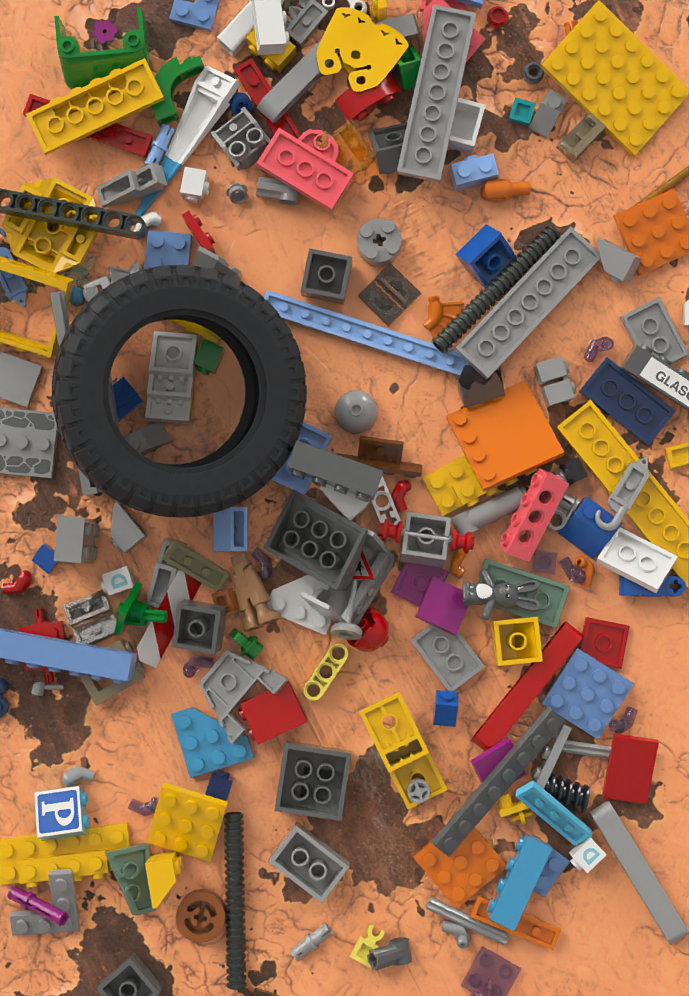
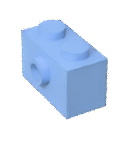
(473, 171)
(230, 530)

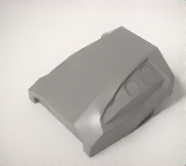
(242, 139)

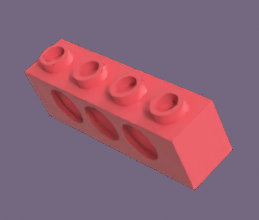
(535, 526)

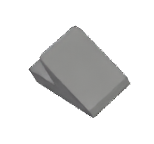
(548, 113)

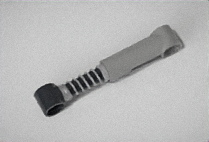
(510, 501)

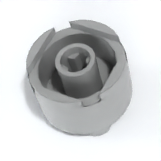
(380, 230)

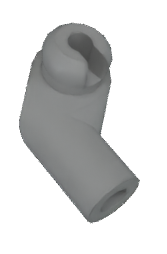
(77, 773)
(459, 932)

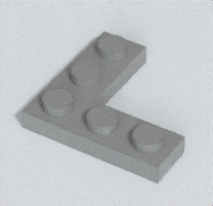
(63, 898)

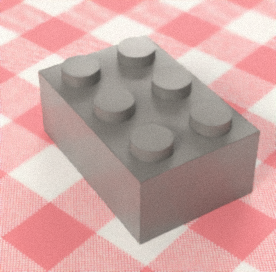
(76, 540)
(309, 862)

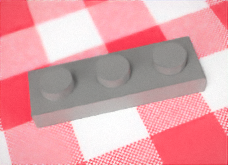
(550, 756)

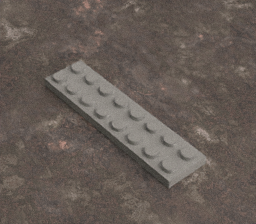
(436, 93)
(528, 303)

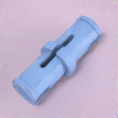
(159, 146)

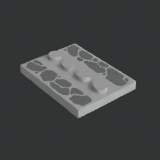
(27, 442)

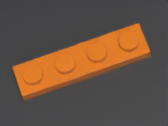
(527, 927)

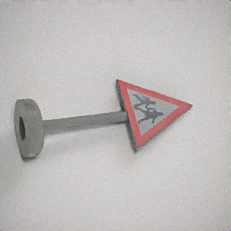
(346, 630)

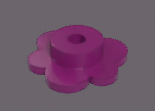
(101, 27)

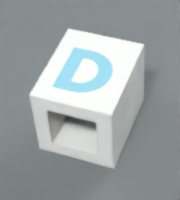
(117, 581)
(586, 855)

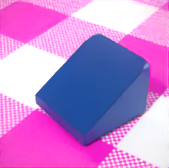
(45, 558)

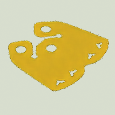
(366, 38)

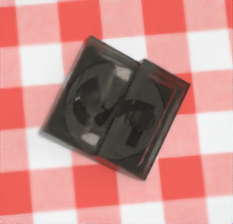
(389, 294)
(91, 618)

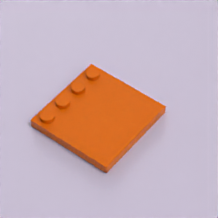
(505, 436)

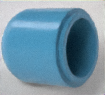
(77, 297)

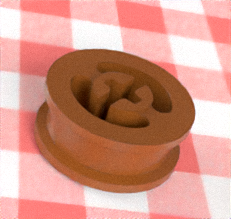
(185, 911)

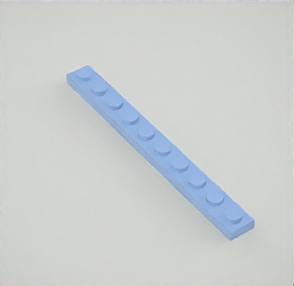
(366, 334)

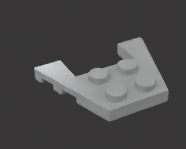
(230, 682)

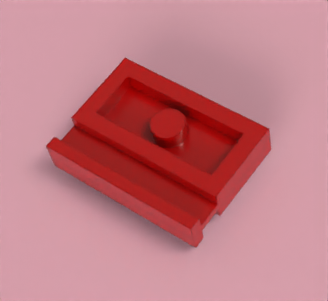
(194, 224)

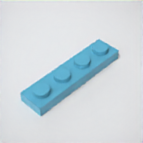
(553, 813)

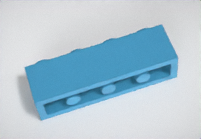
(519, 881)

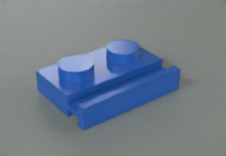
(125, 398)

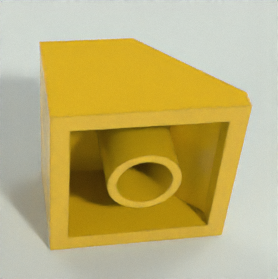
(516, 641)
(162, 874)

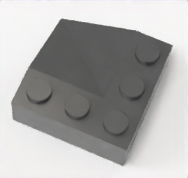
(313, 780)

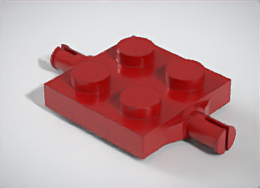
(48, 629)

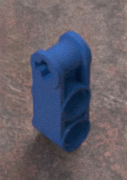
(630, 588)

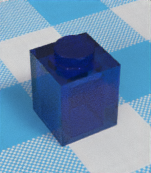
(220, 785)

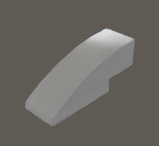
(132, 185)
(162, 576)

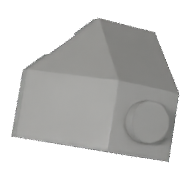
(209, 260)

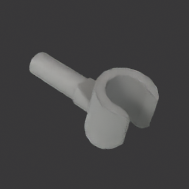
(38, 688)

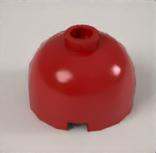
(374, 631)

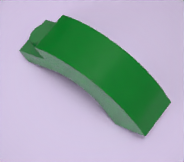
(168, 78)

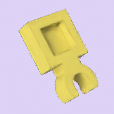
(363, 946)

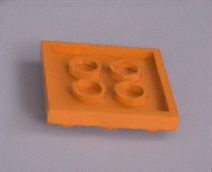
(655, 230)
(464, 870)

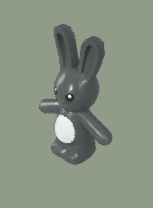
(503, 594)

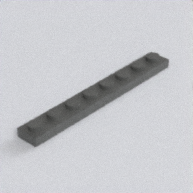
(498, 781)

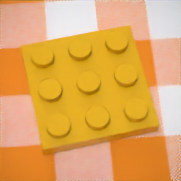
(187, 822)

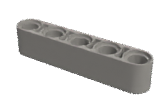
(293, 85)

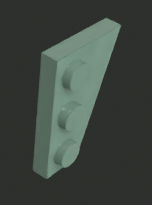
(131, 875)

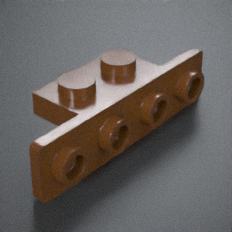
(385, 456)

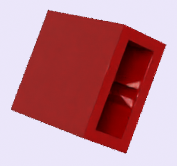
(272, 714)

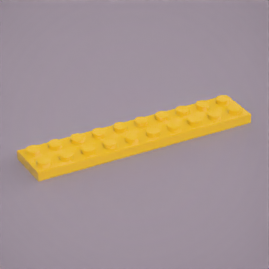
(607, 458)

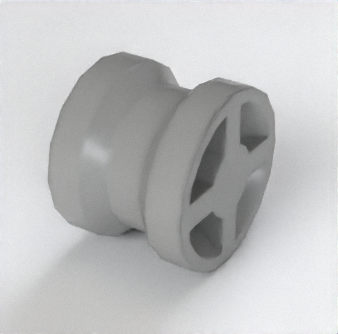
(420, 794)

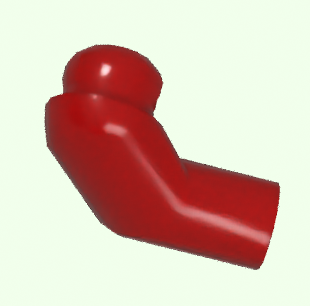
(399, 493)

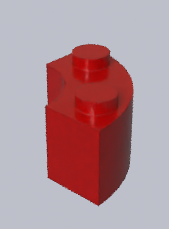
(359, 104)

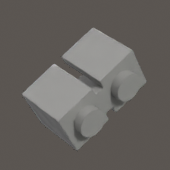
(550, 371)

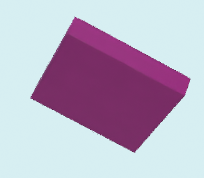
(414, 581)
(442, 606)
(490, 759)

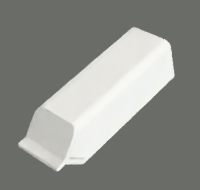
(234, 36)

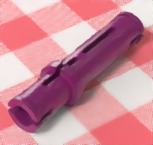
(30, 902)

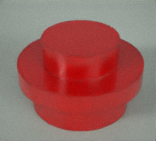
(497, 17)

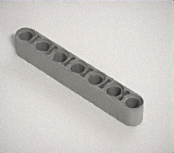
(639, 873)

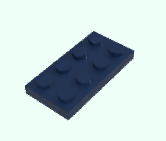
(627, 401)

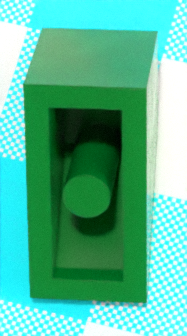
(408, 67)

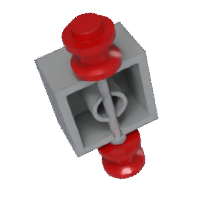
(425, 538)

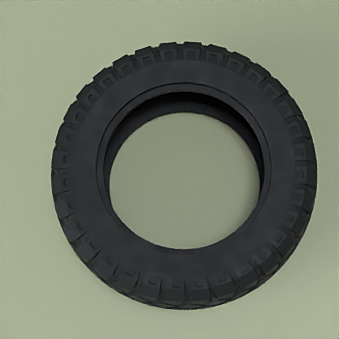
(270, 371)

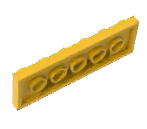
(95, 106)
(457, 485)
(30, 859)

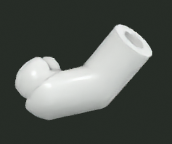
(149, 219)

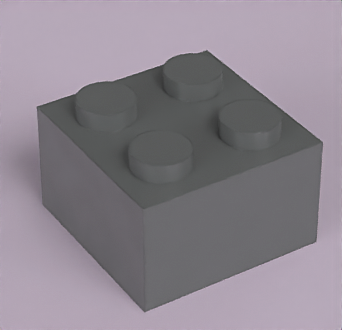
(326, 276)
(199, 626)
(130, 979)

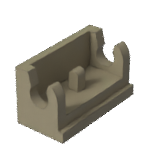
(581, 137)

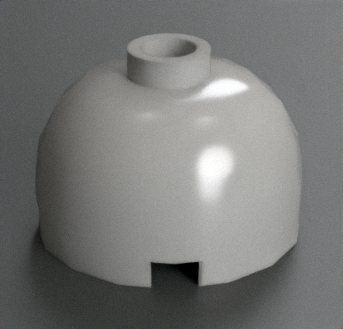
(356, 411)

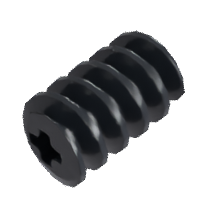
(564, 790)

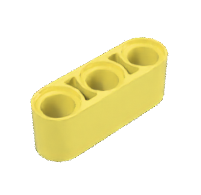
(324, 682)

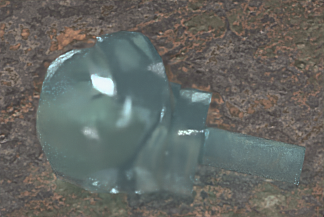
(80, 273)

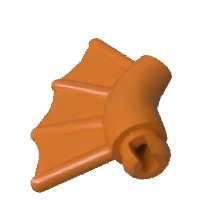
(440, 314)

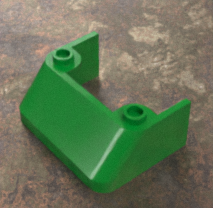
(83, 67)

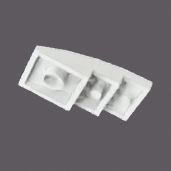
(171, 377)

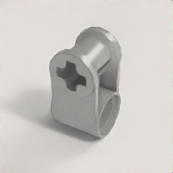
(564, 511)

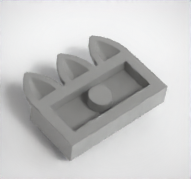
(305, 20)

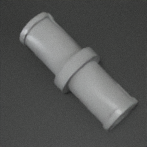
(311, 942)

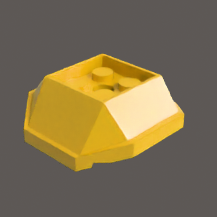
(32, 238)

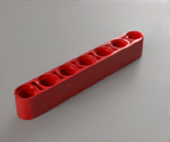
(527, 687)

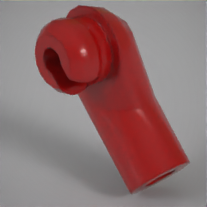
(20, 584)

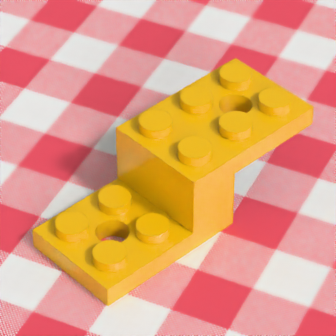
(401, 746)

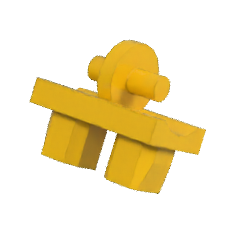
(507, 808)

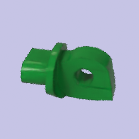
(250, 645)

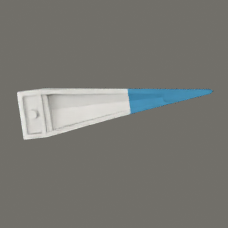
(203, 109)

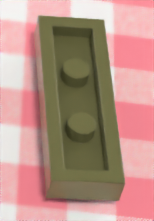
(195, 565)

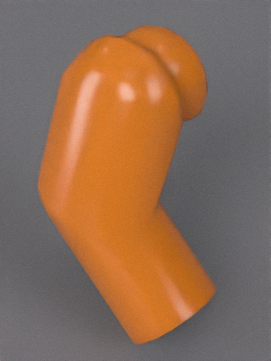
(457, 559)
(585, 564)

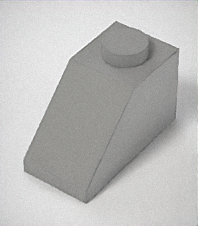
(617, 261)
(148, 438)
(125, 530)

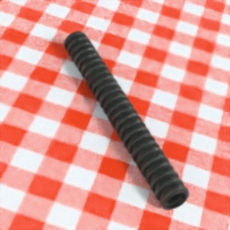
(496, 288)
(235, 901)

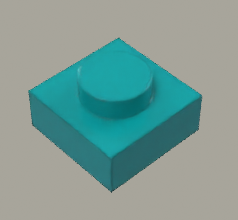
(522, 111)

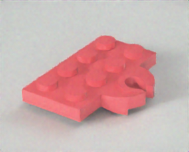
(306, 166)

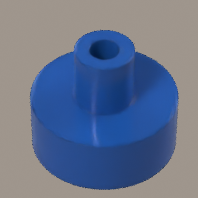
(239, 101)

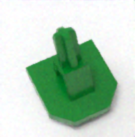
(136, 612)

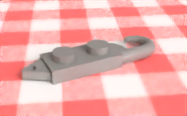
(625, 493)

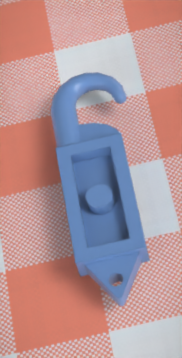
(13, 285)

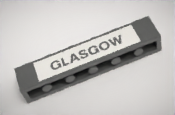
(658, 374)

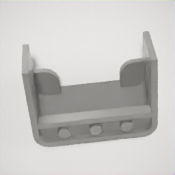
(335, 603)

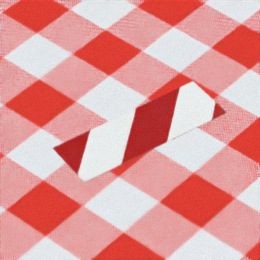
(160, 634)

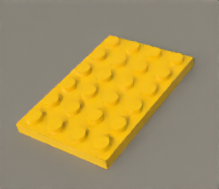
(615, 78)

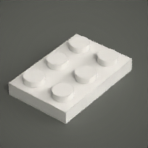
(637, 560)

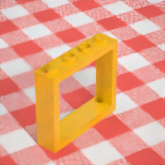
(46, 277)

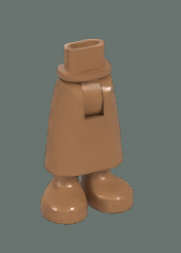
(251, 594)

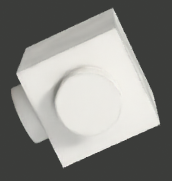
(194, 185)

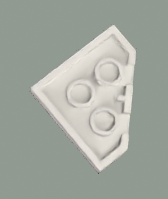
(294, 608)

